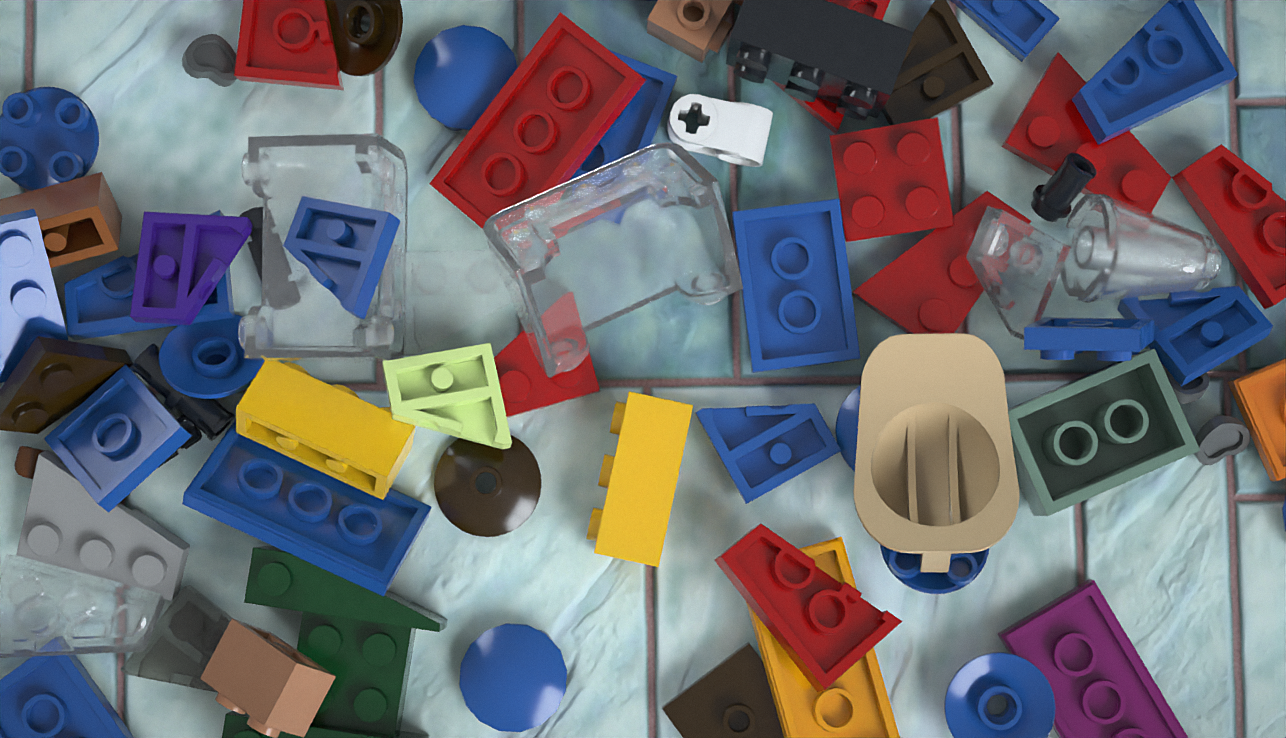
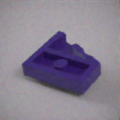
(182, 263)

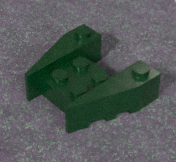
(350, 634)

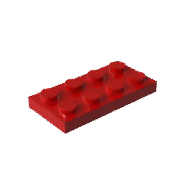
(539, 123)

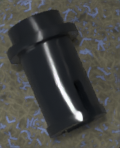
(1054, 198)

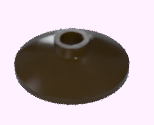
(365, 33)
(492, 513)

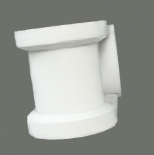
(730, 130)

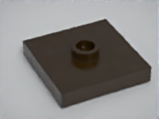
(728, 701)

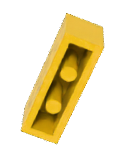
(324, 427)
(640, 478)

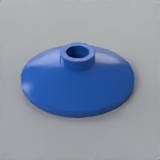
(207, 359)
(1025, 688)

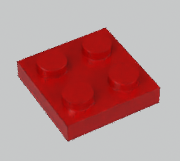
(892, 180)

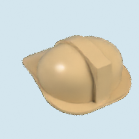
(934, 448)

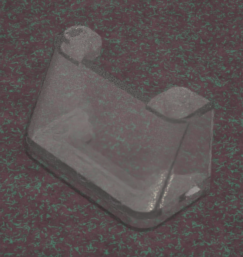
(612, 247)
(296, 312)

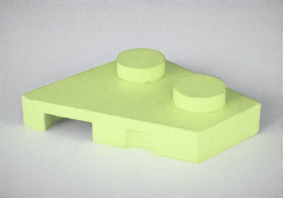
(450, 394)

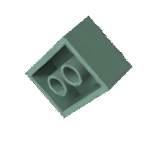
(1097, 433)

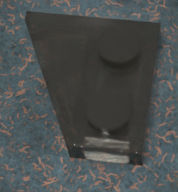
(181, 642)

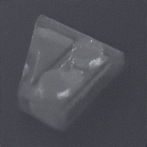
(1016, 267)

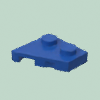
(342, 248)
(1199, 328)
(767, 443)

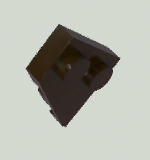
(937, 70)
(54, 381)

